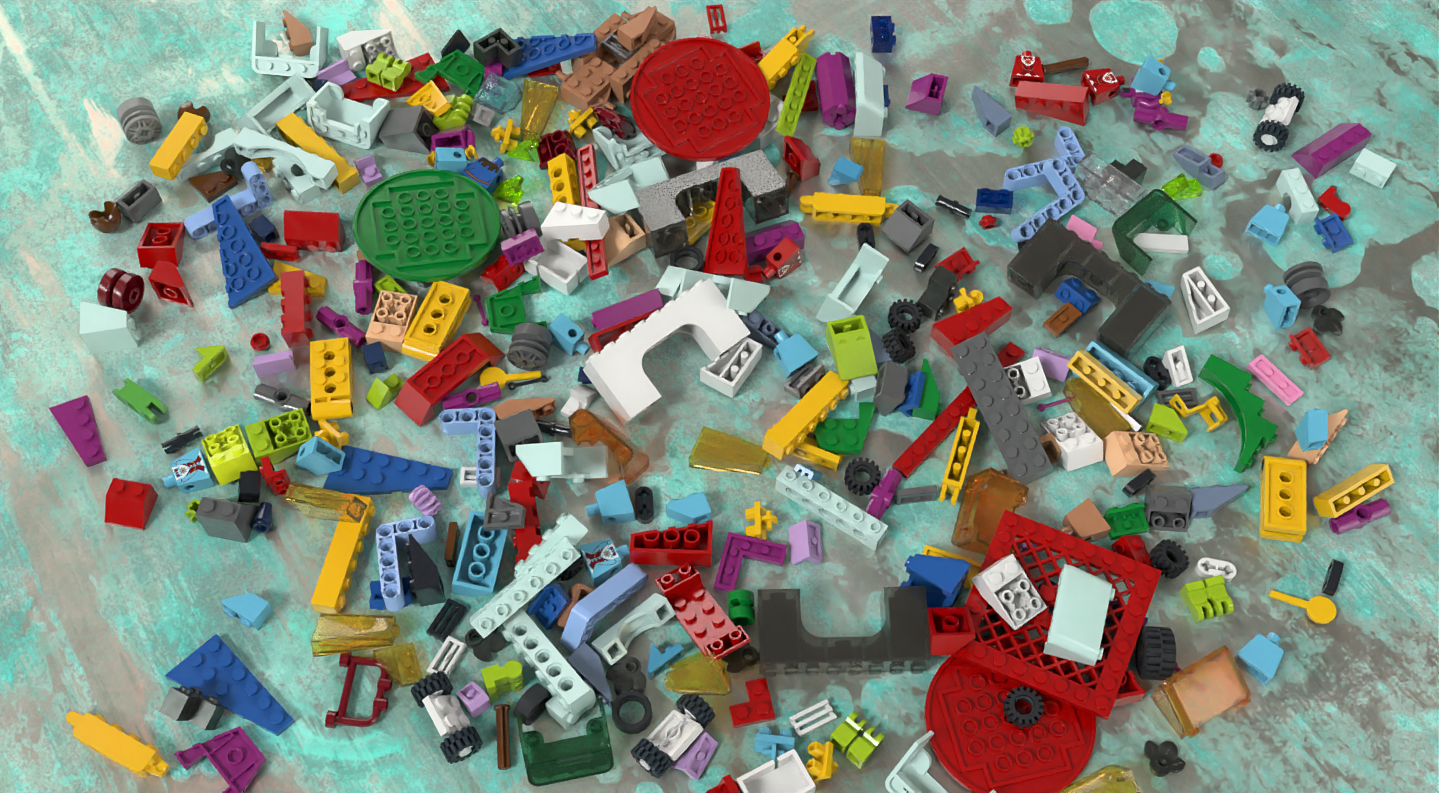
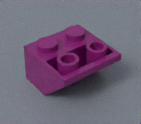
(927, 94)

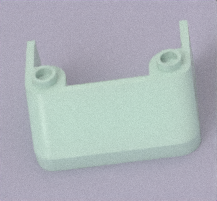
(267, 61)
(868, 83)
(279, 103)
(618, 190)
(854, 285)
(740, 294)
(559, 462)
(911, 772)

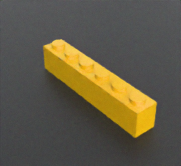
(300, 135)
(805, 415)
(341, 562)

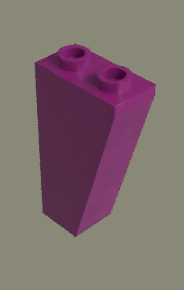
(627, 309)

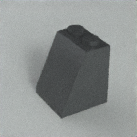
(409, 129)
(226, 518)

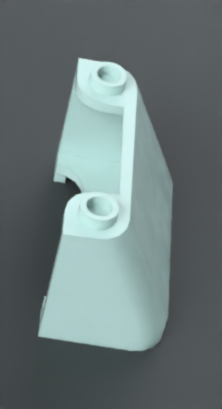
(345, 119)
(627, 151)
(1079, 616)

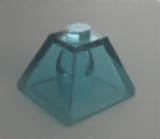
(499, 94)

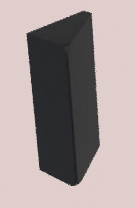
(457, 41)

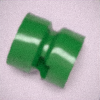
(741, 608)

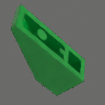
(930, 396)

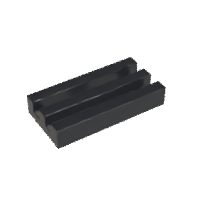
(437, 635)

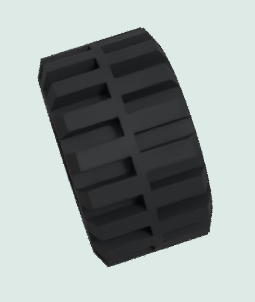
(1155, 653)

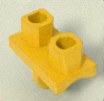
(578, 121)
(504, 135)
(966, 302)
(330, 433)
(763, 521)
(822, 764)

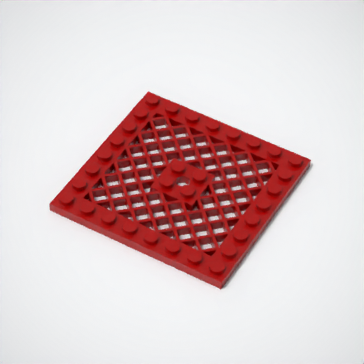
(1039, 678)

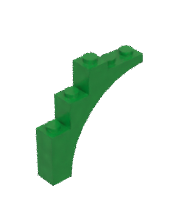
(1247, 408)

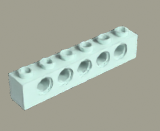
(831, 507)
(524, 587)
(574, 699)

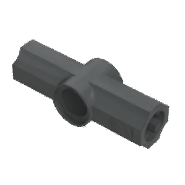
(275, 396)

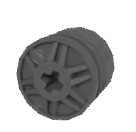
(520, 222)
(1308, 284)
(529, 347)

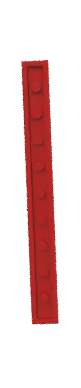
(588, 179)
(947, 420)

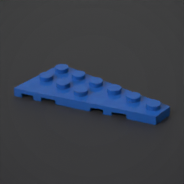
(549, 50)
(241, 257)
(378, 473)
(224, 676)

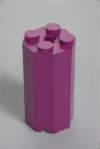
(835, 90)

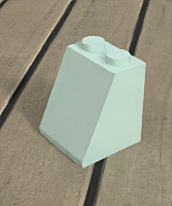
(107, 328)

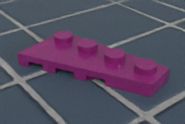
(80, 427)

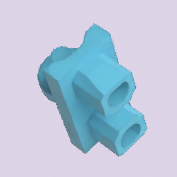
(773, 744)

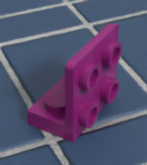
(522, 247)

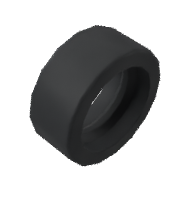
(692, 252)
(532, 704)
(636, 727)

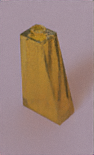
(537, 107)
(870, 155)
(1094, 408)
(727, 453)
(325, 503)
(352, 633)

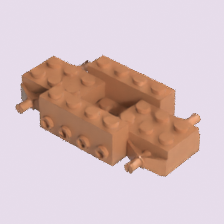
(595, 74)

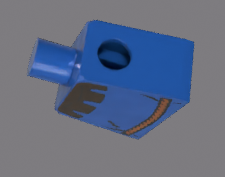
(486, 173)

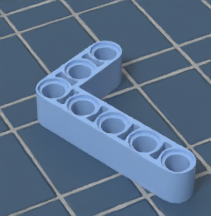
(1033, 175)
(1065, 199)
(246, 202)
(480, 422)
(390, 539)
(599, 603)

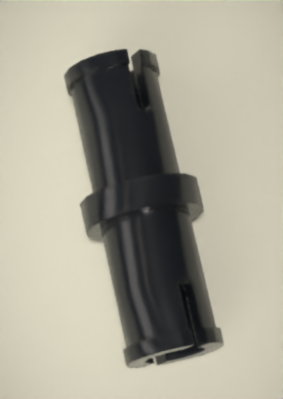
(953, 207)
(554, 428)
(182, 439)

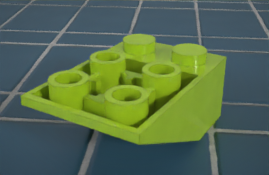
(851, 347)
(278, 436)

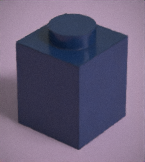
(263, 230)
(375, 357)

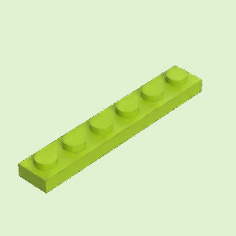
(796, 95)

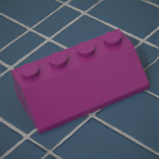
(1332, 148)
(764, 240)

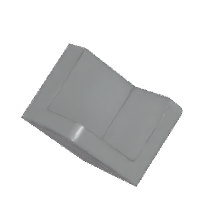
(481, 114)

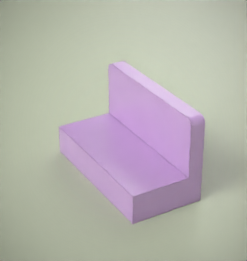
(337, 73)
(274, 363)
(1052, 363)
(805, 542)
(696, 756)

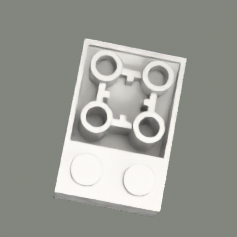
(364, 46)
(1028, 381)
(1076, 440)
(1009, 591)

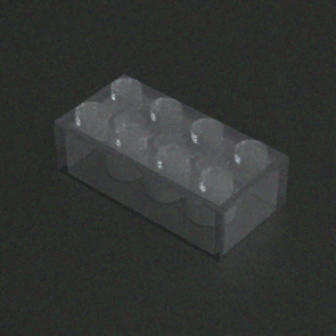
(1107, 185)

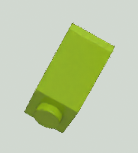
(1166, 423)

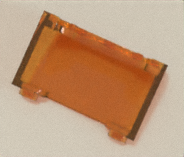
(591, 427)
(982, 507)
(1201, 692)

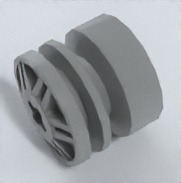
(139, 120)

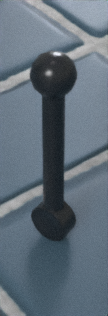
(512, 385)

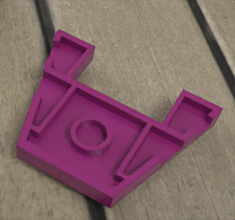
(231, 755)

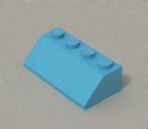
(1124, 370)
(478, 558)

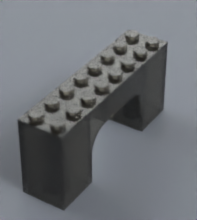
(673, 200)
(1060, 252)
(792, 650)

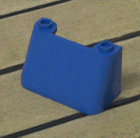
(941, 577)

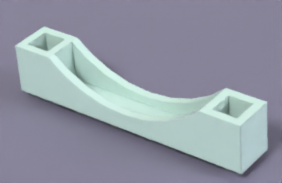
(257, 145)

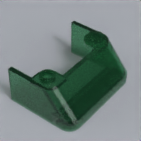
(1155, 210)
(567, 757)

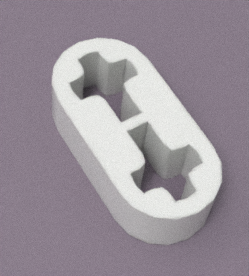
(1215, 568)

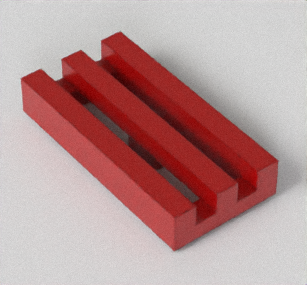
(718, 28)
(280, 252)

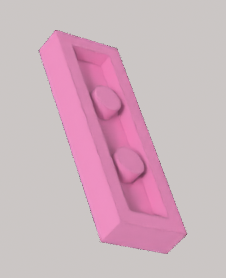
(1275, 380)

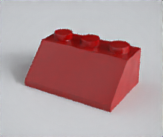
(314, 231)

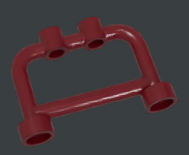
(379, 704)

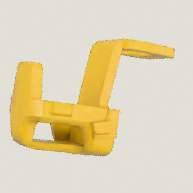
(1204, 410)

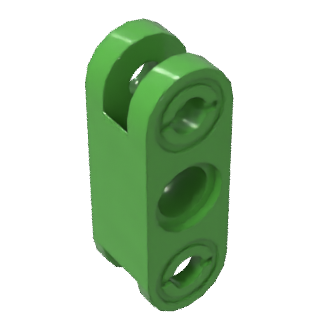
(140, 401)

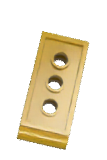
(436, 321)
(331, 379)
(1282, 499)

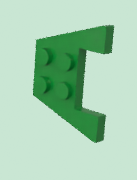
(458, 70)
(507, 307)
(845, 435)

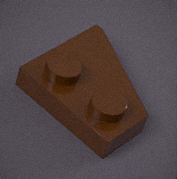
(213, 184)

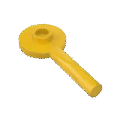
(495, 374)
(1318, 608)

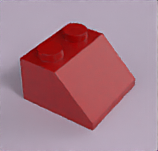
(800, 159)
(169, 284)
(129, 503)
(949, 629)

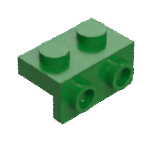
(1126, 520)

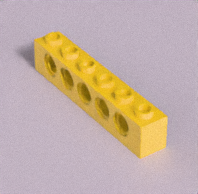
(565, 189)

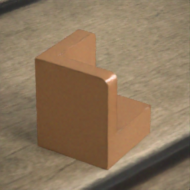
(1051, 447)

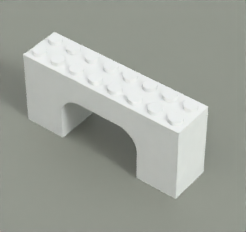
(696, 312)

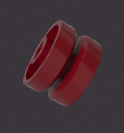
(121, 290)

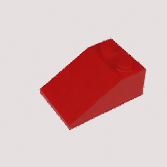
(161, 243)

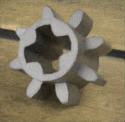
(1257, 99)

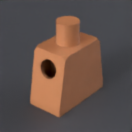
(1085, 522)

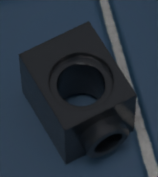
(249, 486)

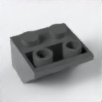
(138, 200)
(908, 226)
(890, 387)
(517, 430)
(1167, 507)

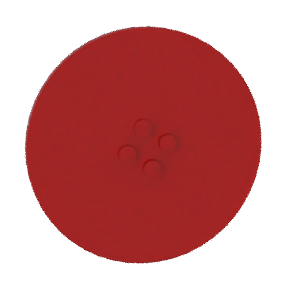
(700, 99)
(987, 751)

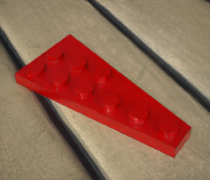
(365, 90)
(726, 242)

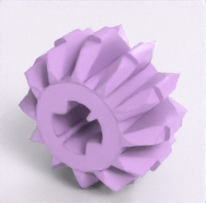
(425, 501)

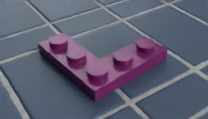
(741, 547)

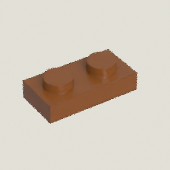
(1062, 319)

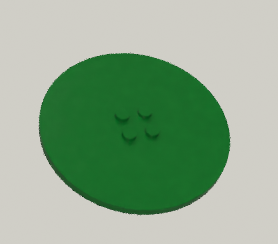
(427, 225)

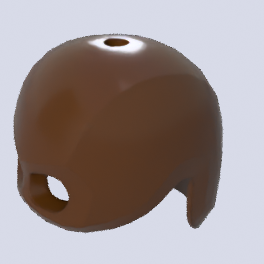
(188, 107)
(107, 220)

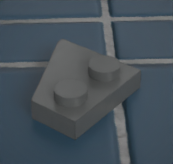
(503, 514)

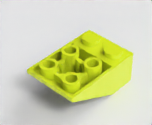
(228, 454)

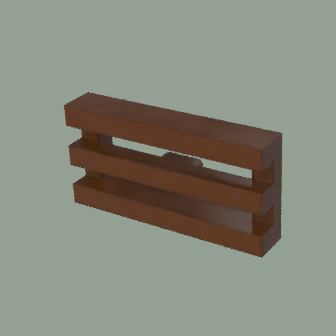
(451, 544)

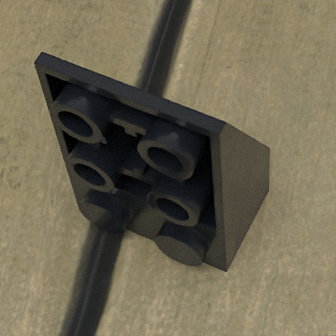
(426, 579)

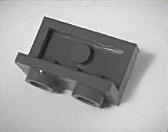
(804, 380)

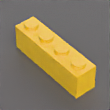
(778, 62)
(178, 146)
(1104, 381)
(1353, 490)

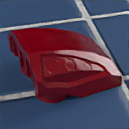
(615, 121)
(554, 145)

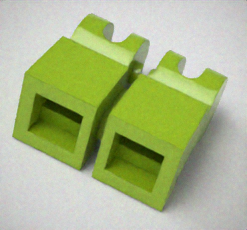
(388, 71)
(456, 114)
(1200, 592)
(503, 679)
(858, 748)

